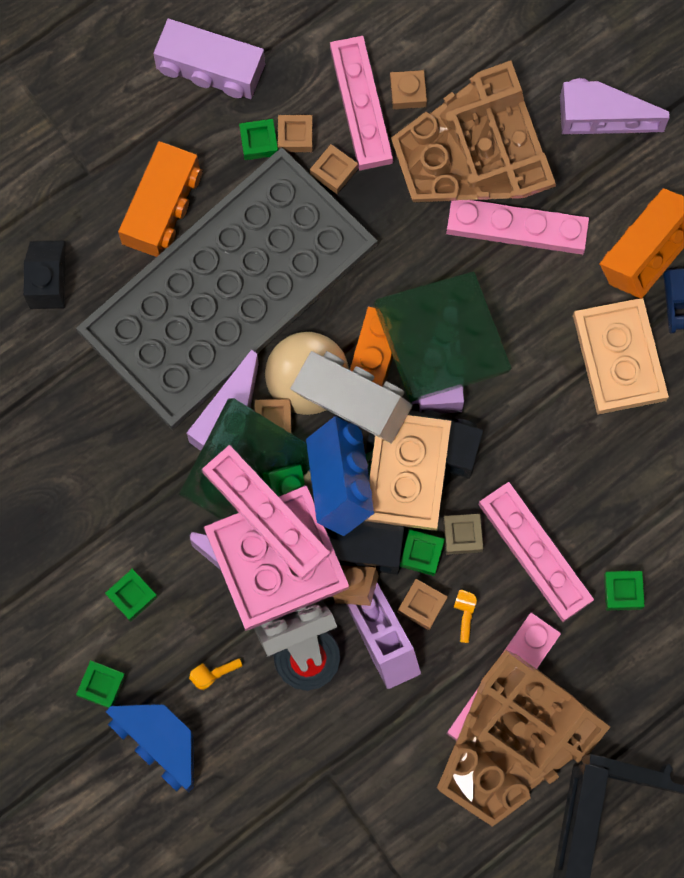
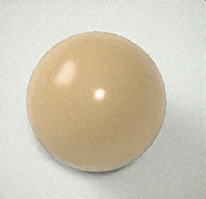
(286, 362)

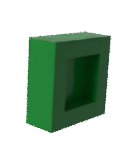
(258, 139)
(284, 479)
(422, 552)
(624, 590)
(131, 595)
(101, 684)

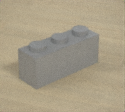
(352, 395)

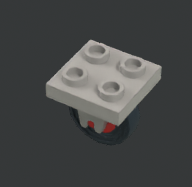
(302, 646)

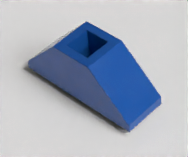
(160, 739)

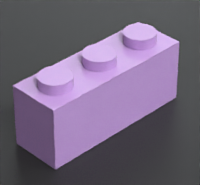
(209, 59)

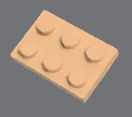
(620, 356)
(410, 474)

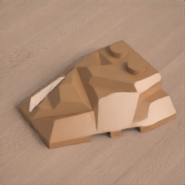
(475, 144)
(515, 739)

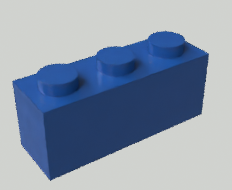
(339, 476)

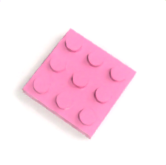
(259, 578)

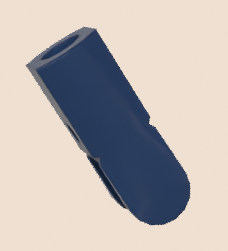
(674, 298)

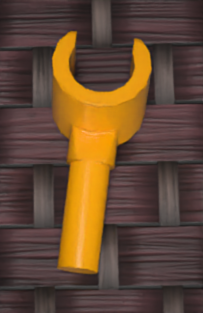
(466, 602)
(203, 678)

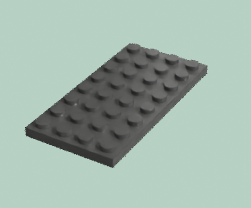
(226, 287)

